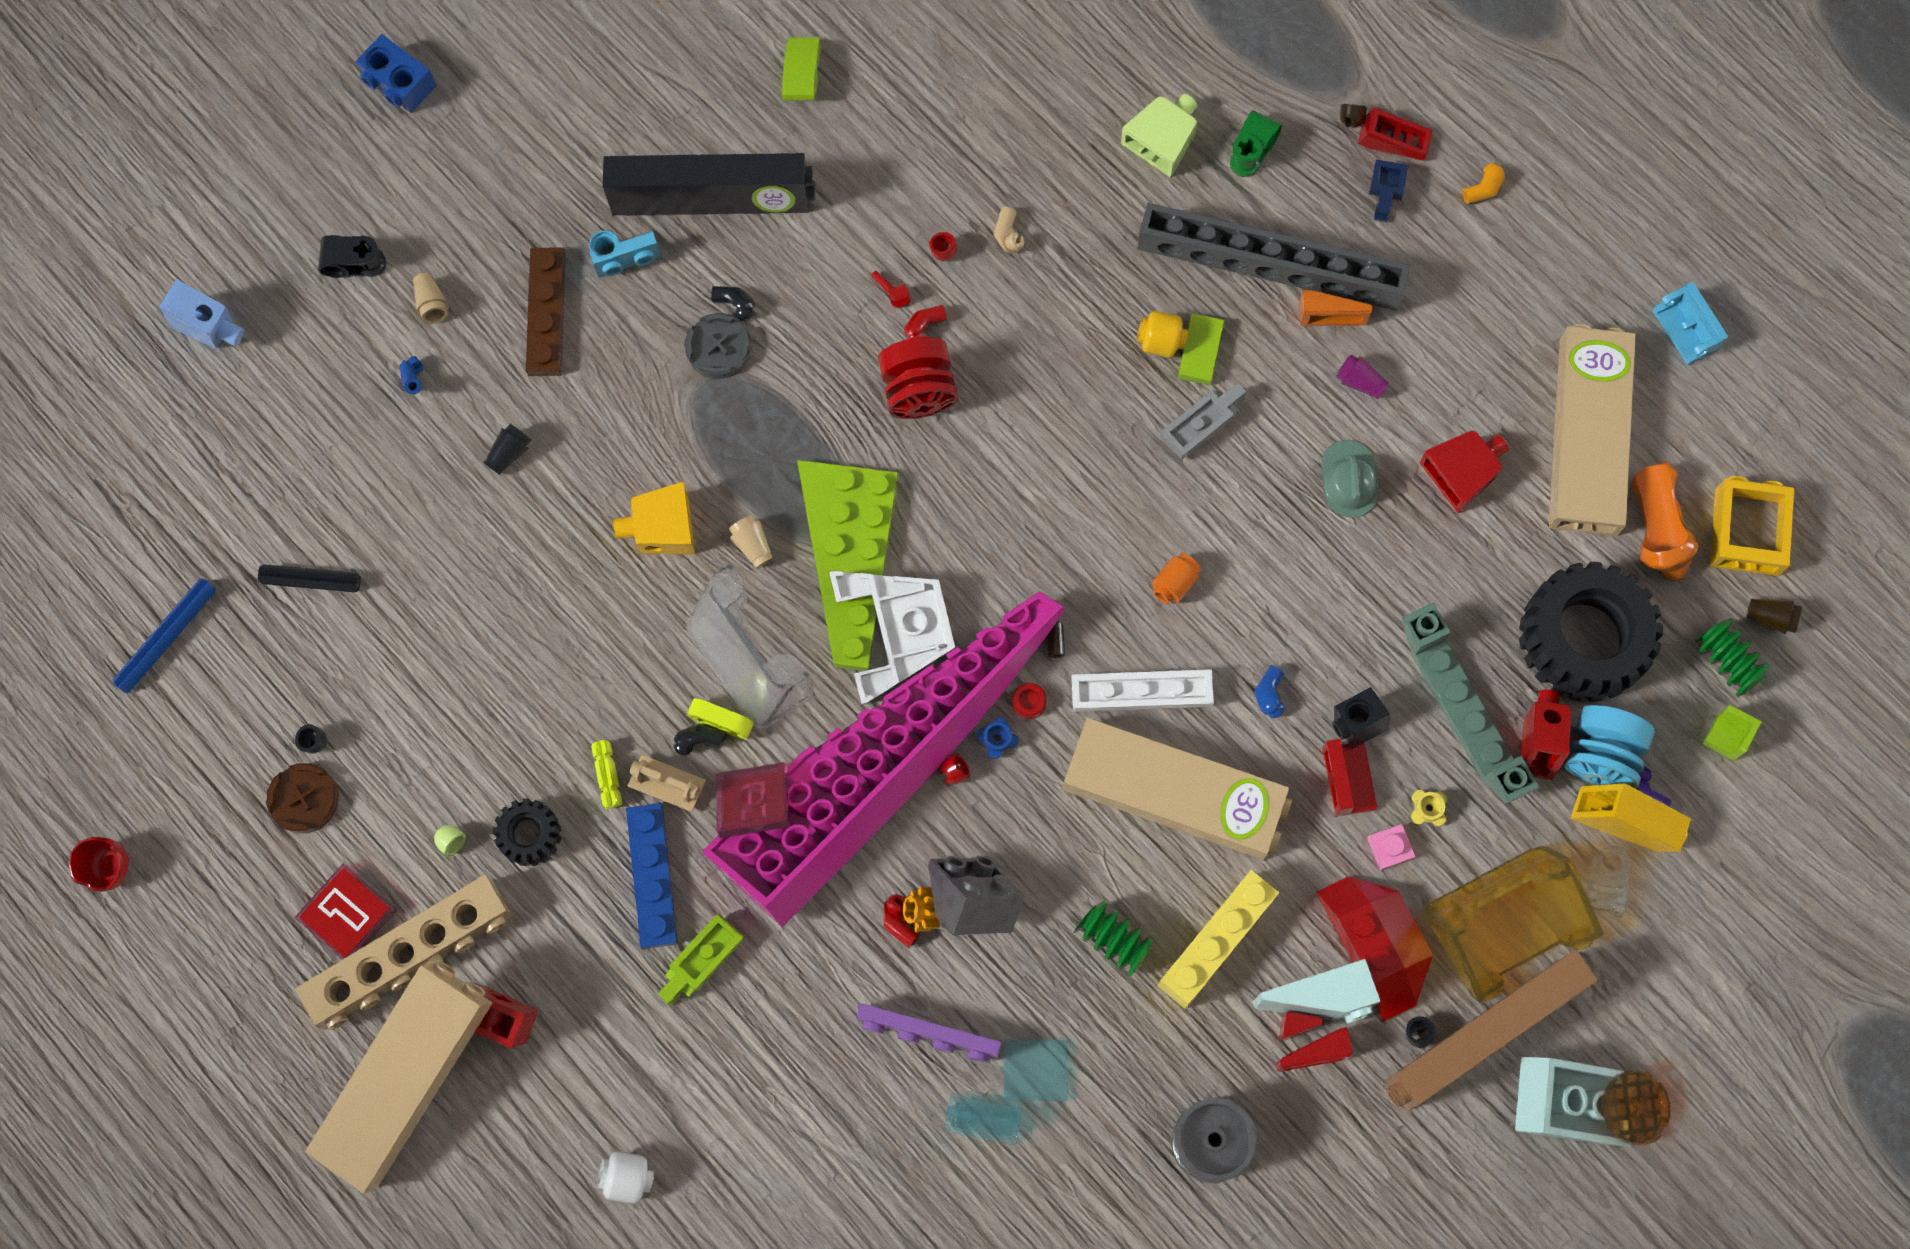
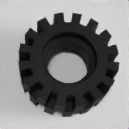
(512, 817)

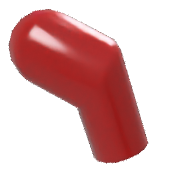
(922, 318)
(895, 922)

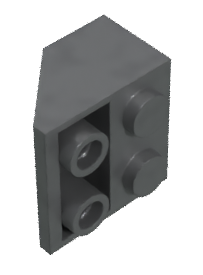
(974, 896)

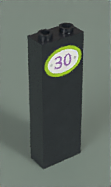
(708, 184)

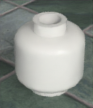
(624, 1177)

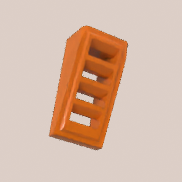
(1331, 310)

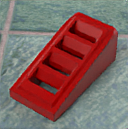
(1379, 141)
(1325, 1050)

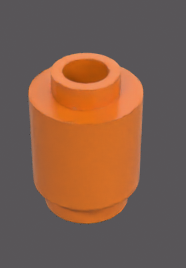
(1176, 579)

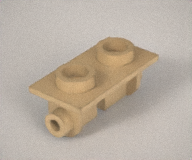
(665, 783)

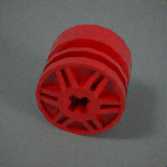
(917, 377)

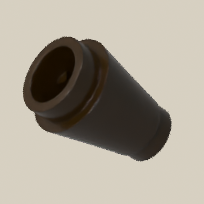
(1775, 614)

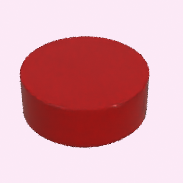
(1029, 701)

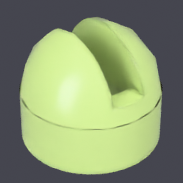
(449, 839)

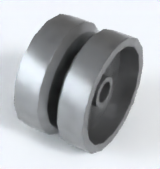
(1191, 1140)

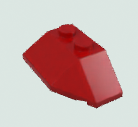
(1380, 929)

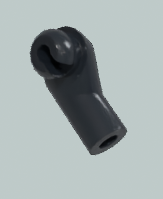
(698, 734)

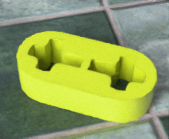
(720, 718)

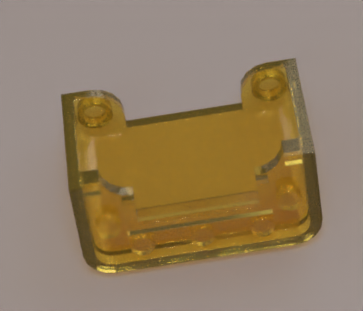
(1512, 918)

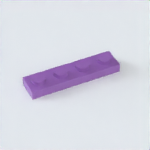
(913, 1029)

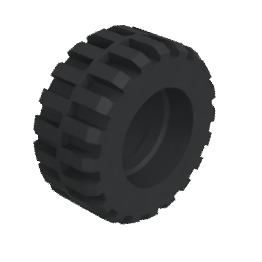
(1613, 595)

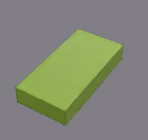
(1201, 349)

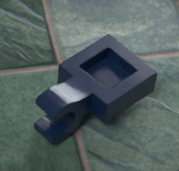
(1388, 184)

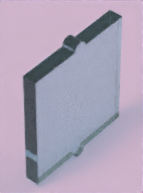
(1036, 1070)

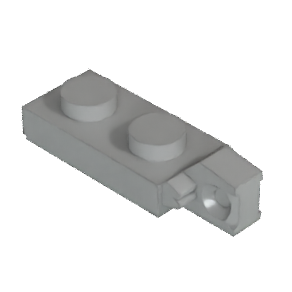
(1202, 420)

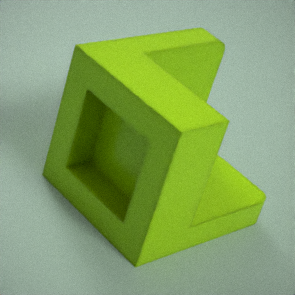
(1731, 732)

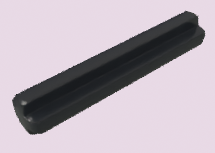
(309, 578)

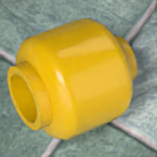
(1162, 334)

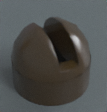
(1352, 115)

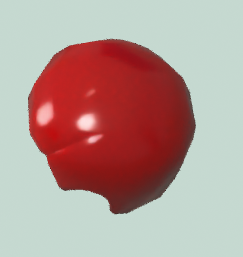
(98, 863)

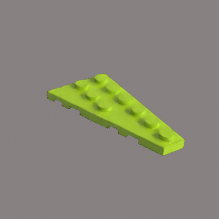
(849, 533)

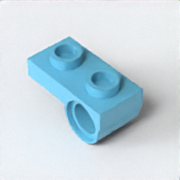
(628, 253)

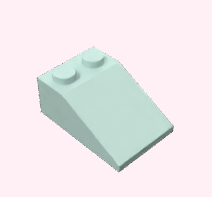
(1331, 995)
(1564, 1100)

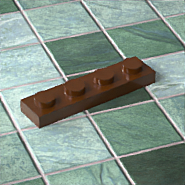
(545, 312)

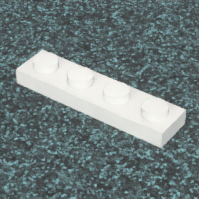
(1142, 690)

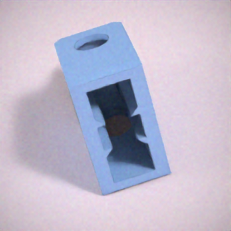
(199, 316)

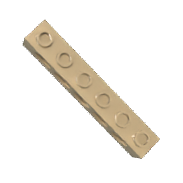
(320, 991)

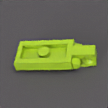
(700, 959)

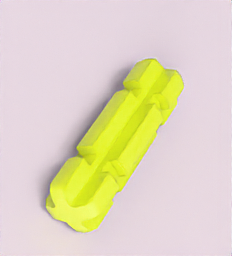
(606, 774)

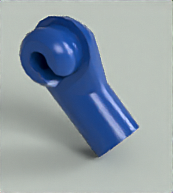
(1267, 695)

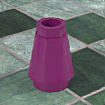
(1362, 377)

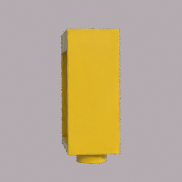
(1747, 558)

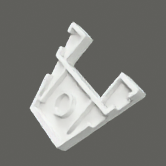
(910, 622)

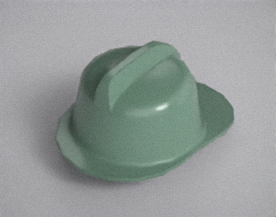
(1349, 478)

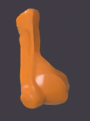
(1667, 541)

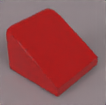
(1296, 1024)

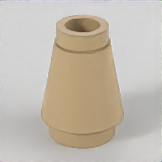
(429, 300)
(751, 540)

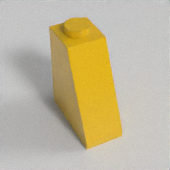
(1631, 816)

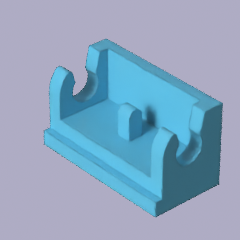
(1690, 323)

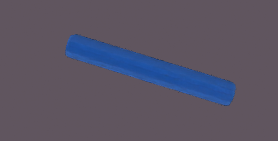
(164, 635)

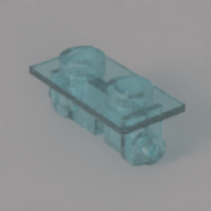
(983, 1120)

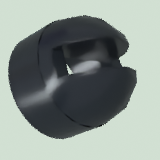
(306, 741)
(1415, 1027)

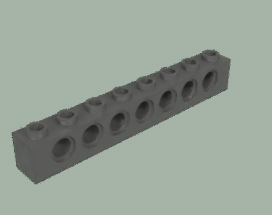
(1273, 256)

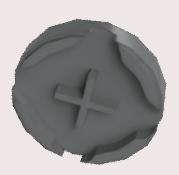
(718, 346)

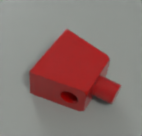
(1464, 466)
(1546, 735)

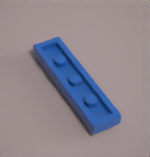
(651, 876)

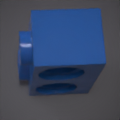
(400, 69)

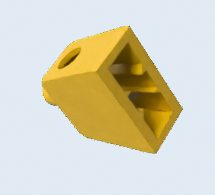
(659, 522)

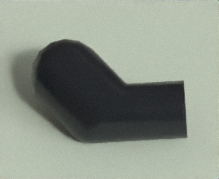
(737, 297)

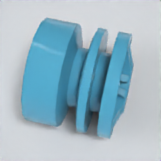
(1609, 746)

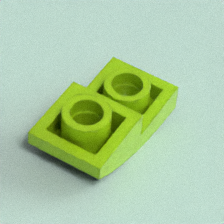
(800, 68)

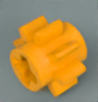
(920, 910)

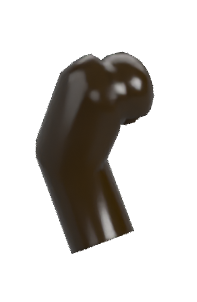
(1056, 641)

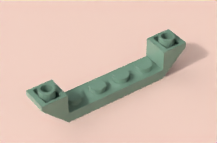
(1462, 707)

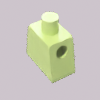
(1162, 132)

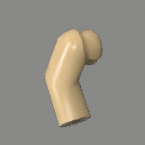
(1004, 232)

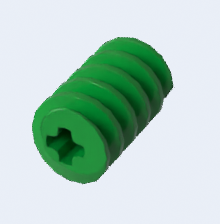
(1733, 657)
(1115, 937)

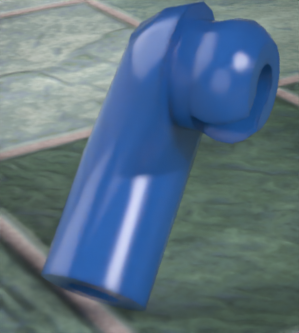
(408, 371)

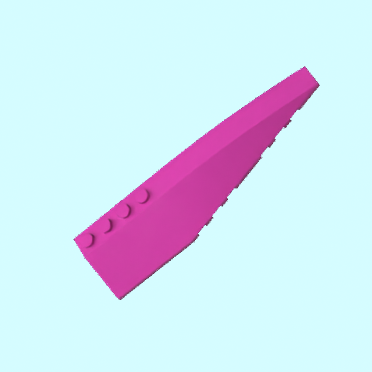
(876, 764)

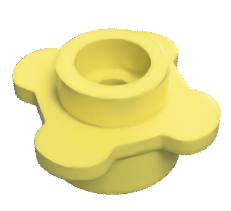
(1436, 800)

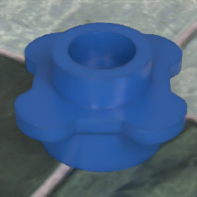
(1000, 728)

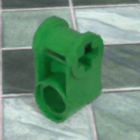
(1253, 143)

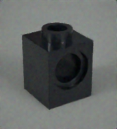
(1365, 705)

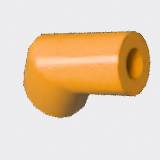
(1489, 185)

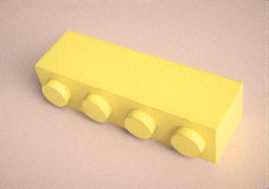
(1218, 939)

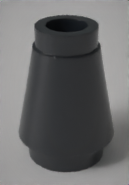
(507, 448)

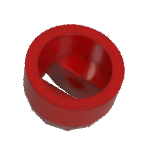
(939, 244)
(955, 769)

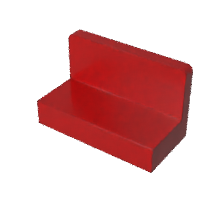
(1349, 778)

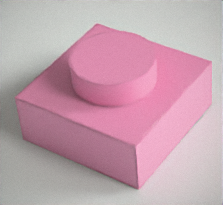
(1391, 847)

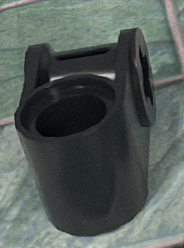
(350, 256)

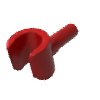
(898, 296)

